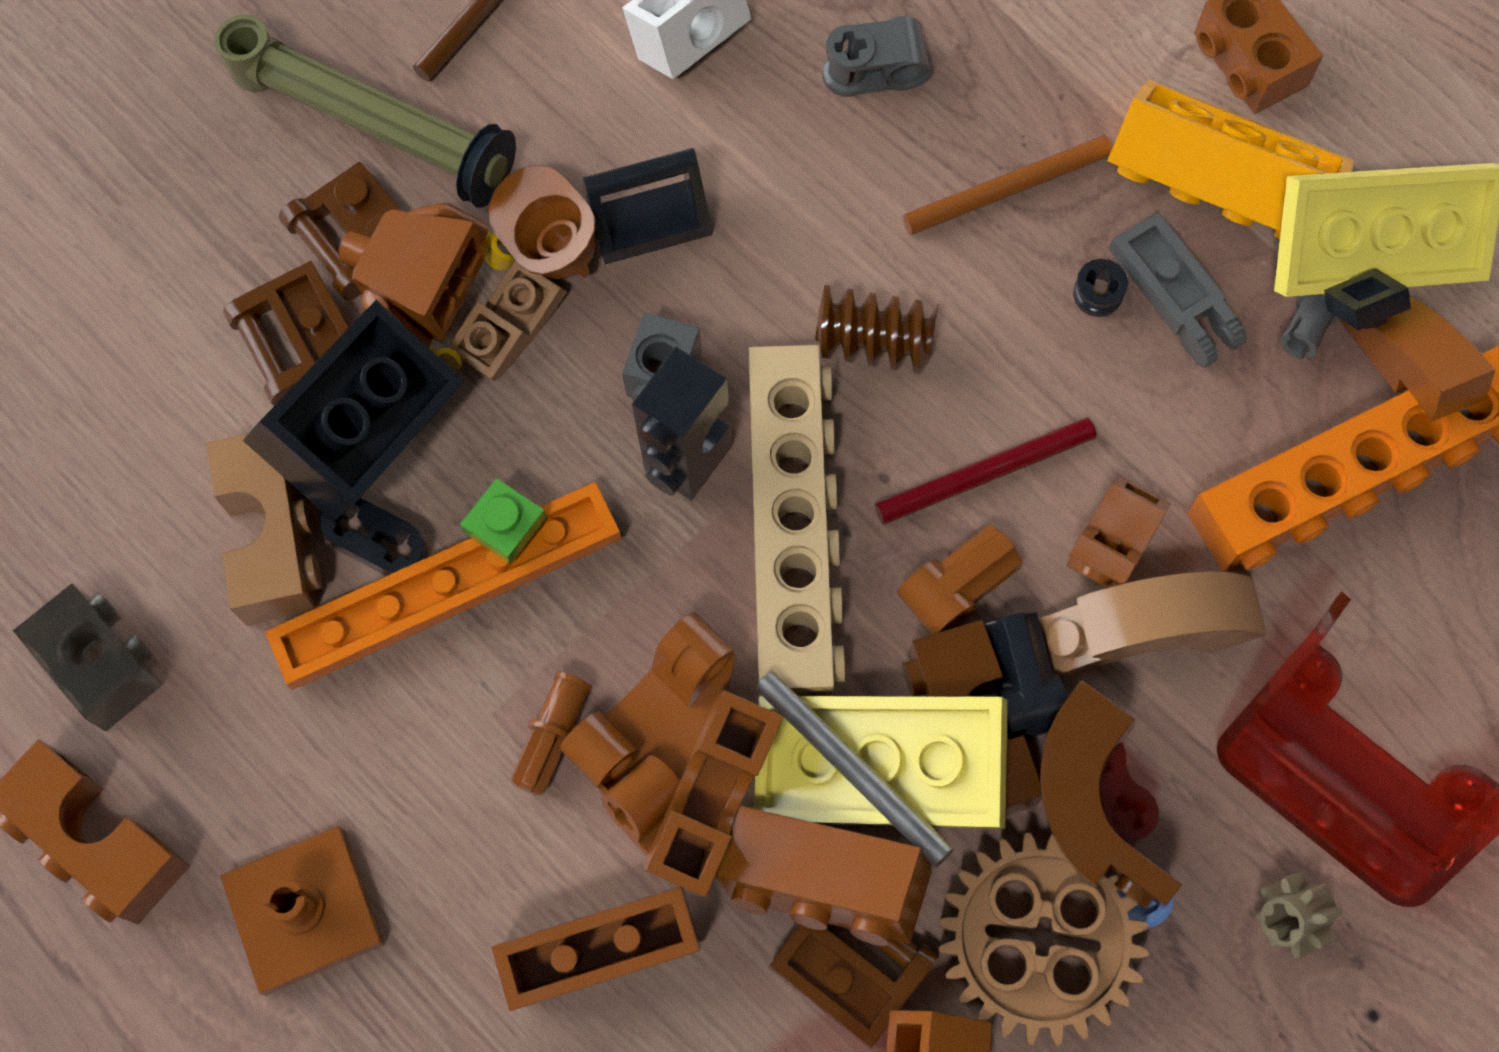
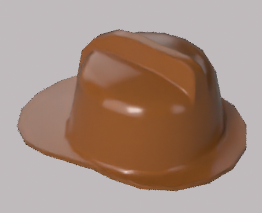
(544, 222)

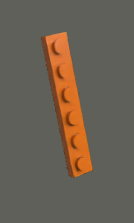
(436, 590)

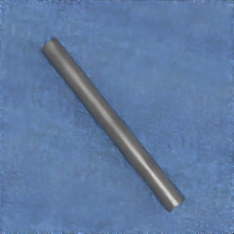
(854, 769)

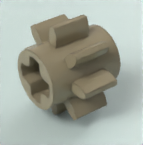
(1298, 915)

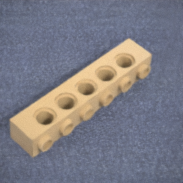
(780, 378)

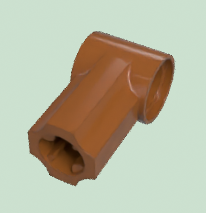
(947, 590)

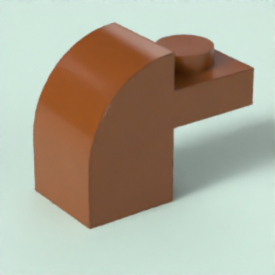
(1118, 533)

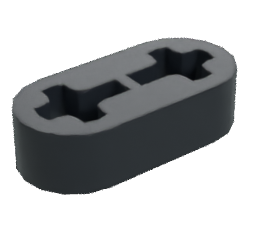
(368, 548)

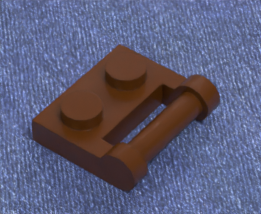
(354, 204)
(306, 316)
(846, 983)

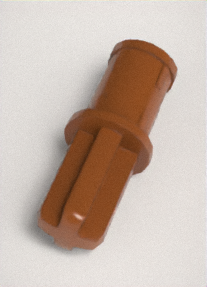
(548, 732)

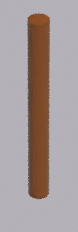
(1007, 185)

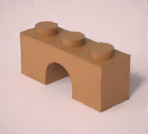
(274, 572)

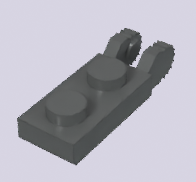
(1177, 287)

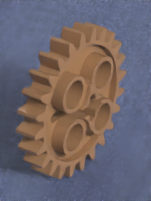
(1036, 998)

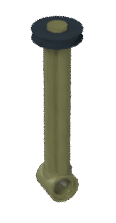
(264, 62)

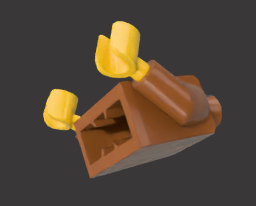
(422, 267)

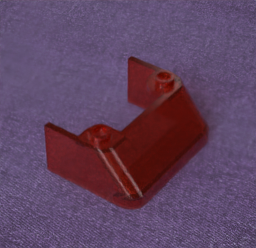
(1348, 790)

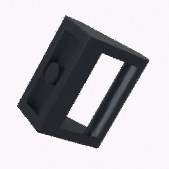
(652, 217)

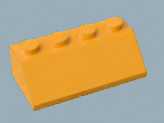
(1214, 155)

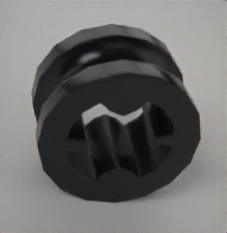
(1116, 288)

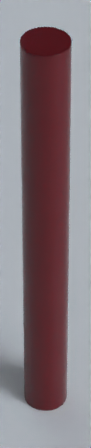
(985, 471)

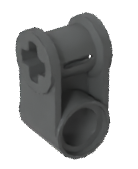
(880, 54)

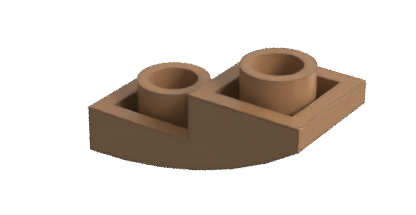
(508, 322)

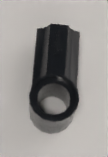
(1028, 680)

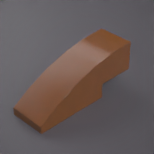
(1428, 358)

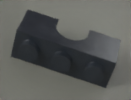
(681, 425)

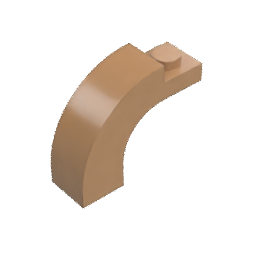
(1153, 615)

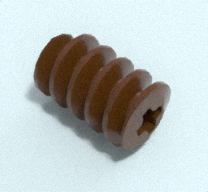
(875, 330)

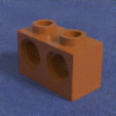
(1266, 38)

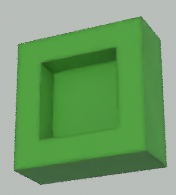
(503, 521)

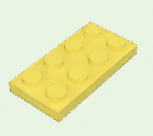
(1406, 222)
(932, 750)

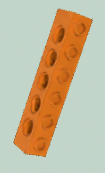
(1239, 536)

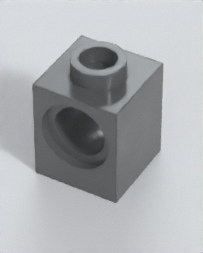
(654, 343)

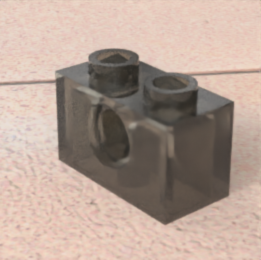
(61, 637)

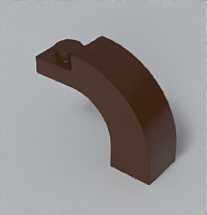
(1072, 764)

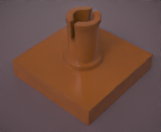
(301, 910)

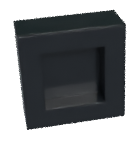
(1367, 299)

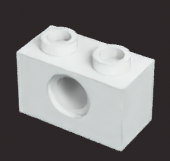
(680, 32)

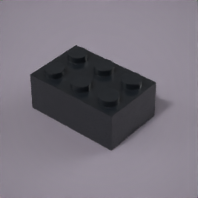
(354, 411)

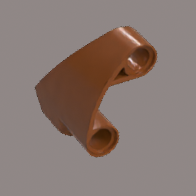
(648, 737)

